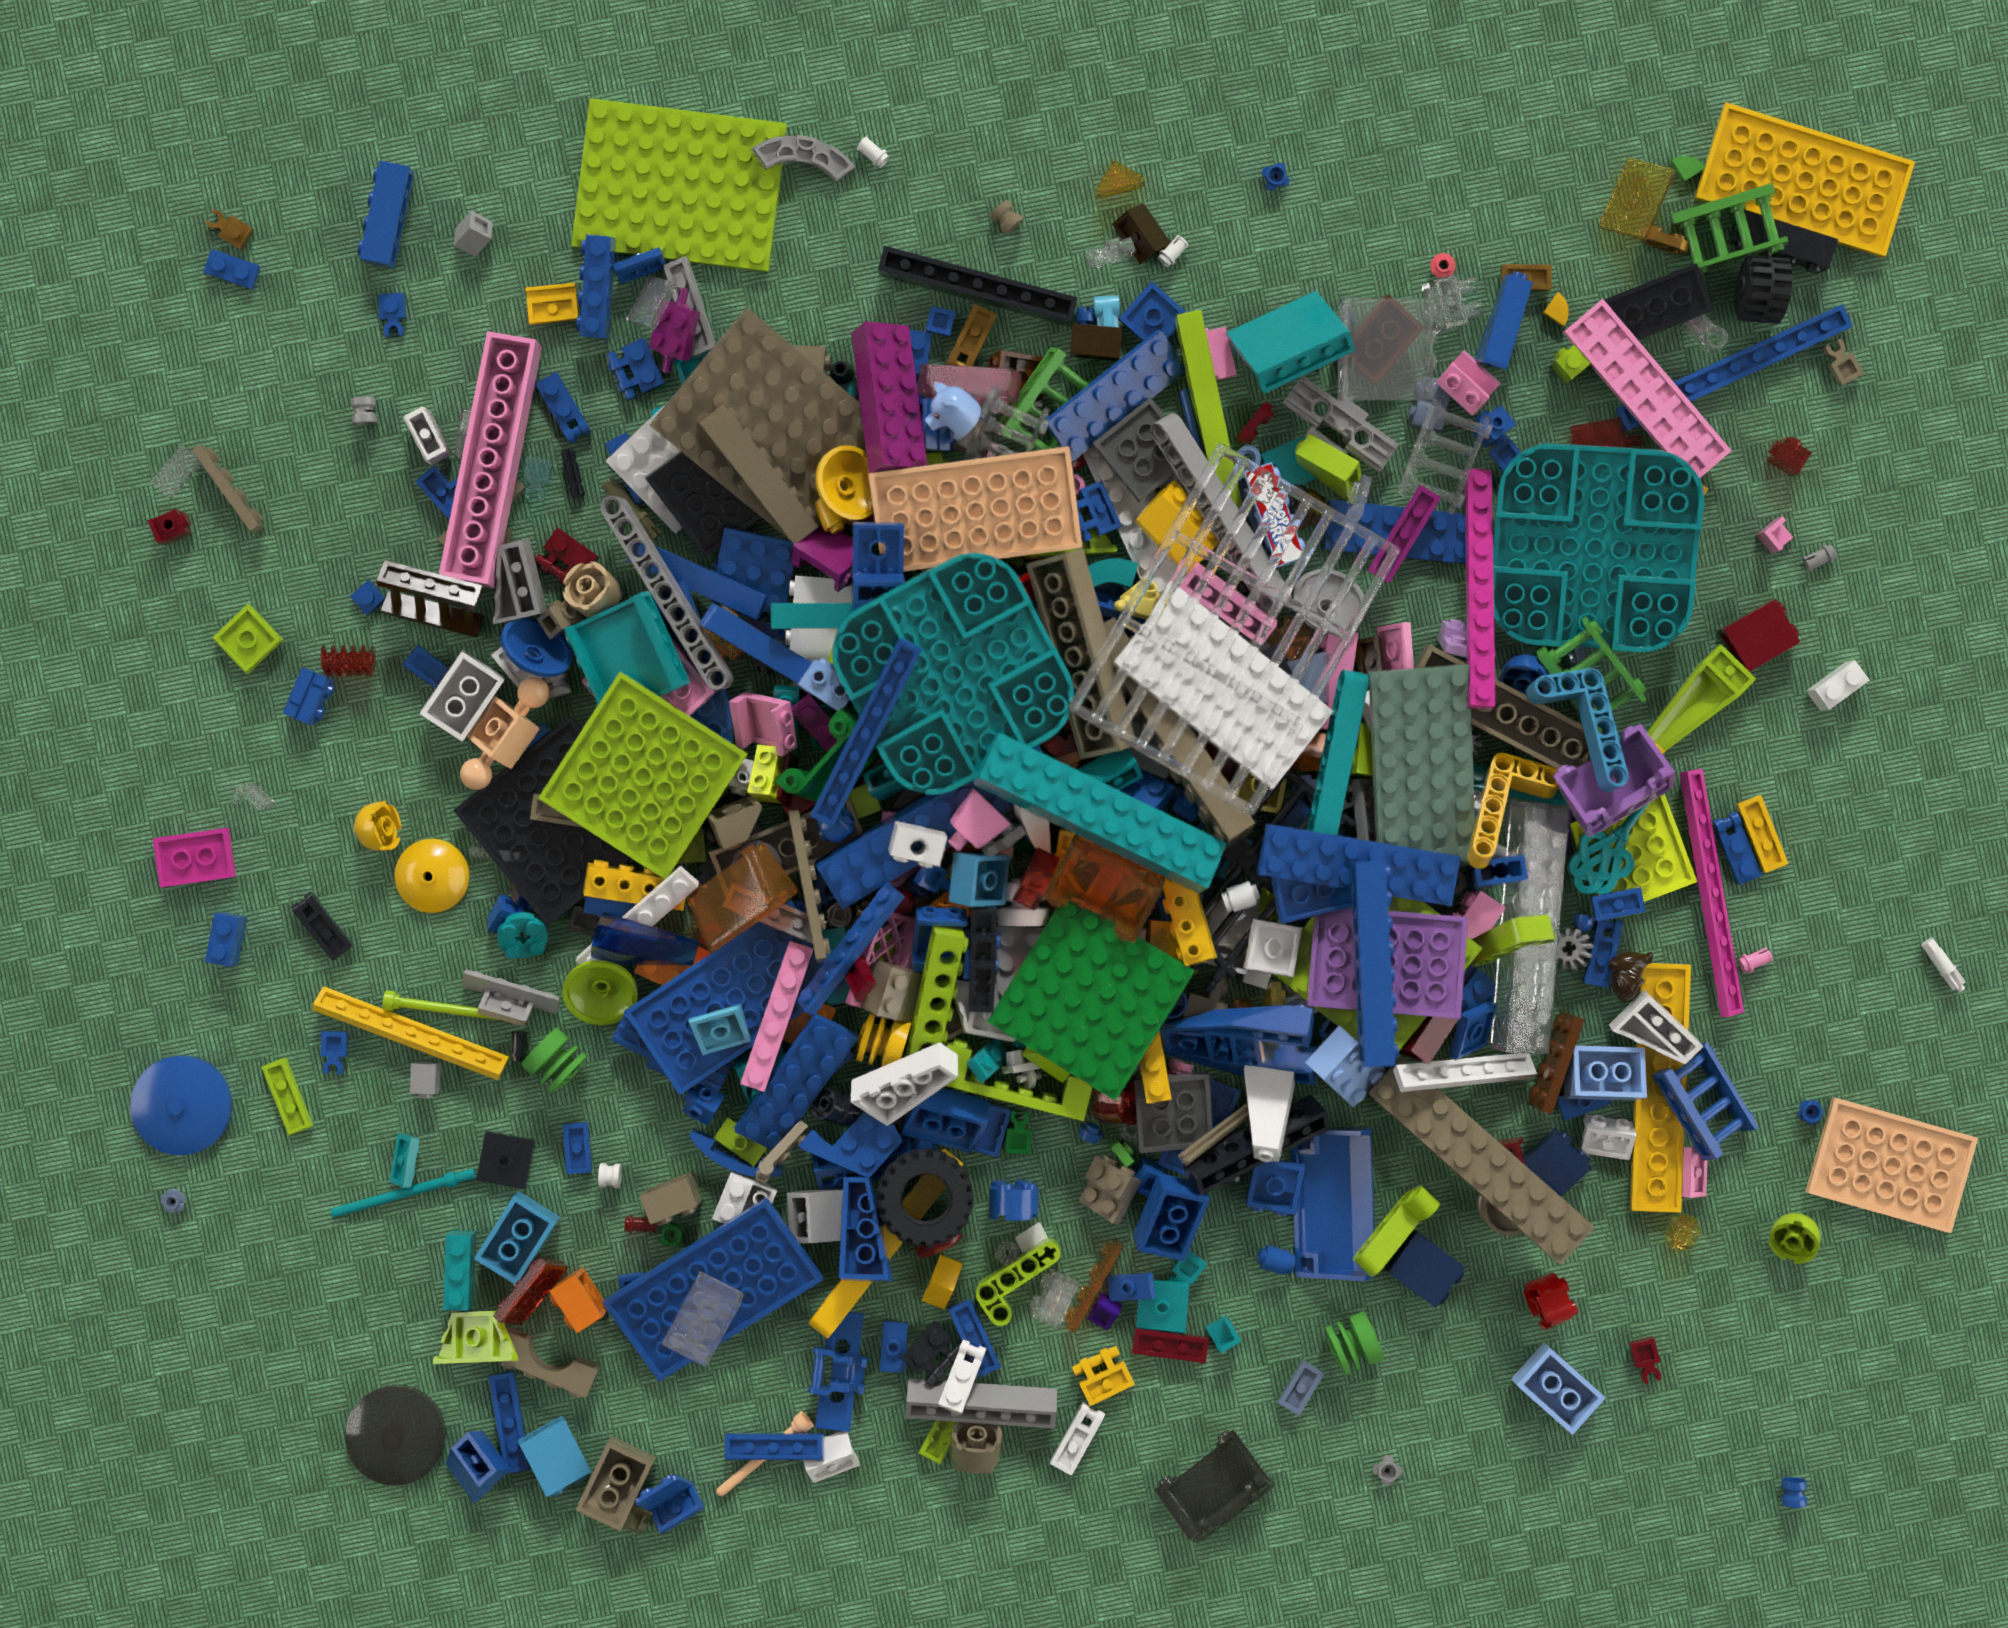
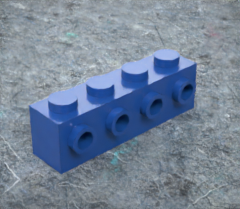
(386, 214)
(597, 286)

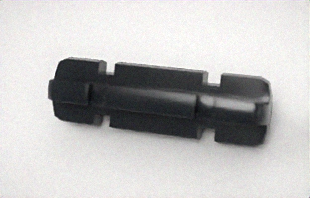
(573, 473)

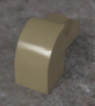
(1200, 1004)

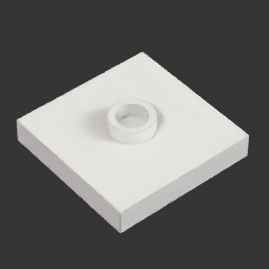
(1272, 948)

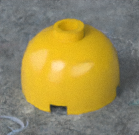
(377, 826)

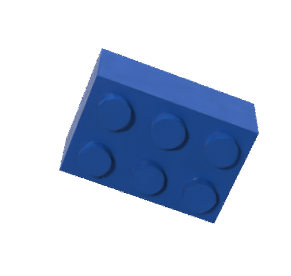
(1170, 1218)

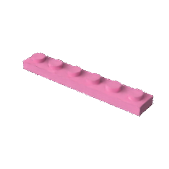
(777, 1016)

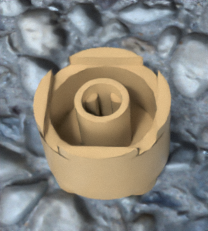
(591, 589)

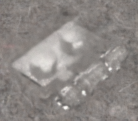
(1358, 498)

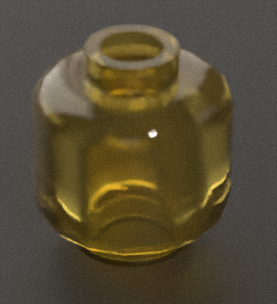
(1682, 1232)

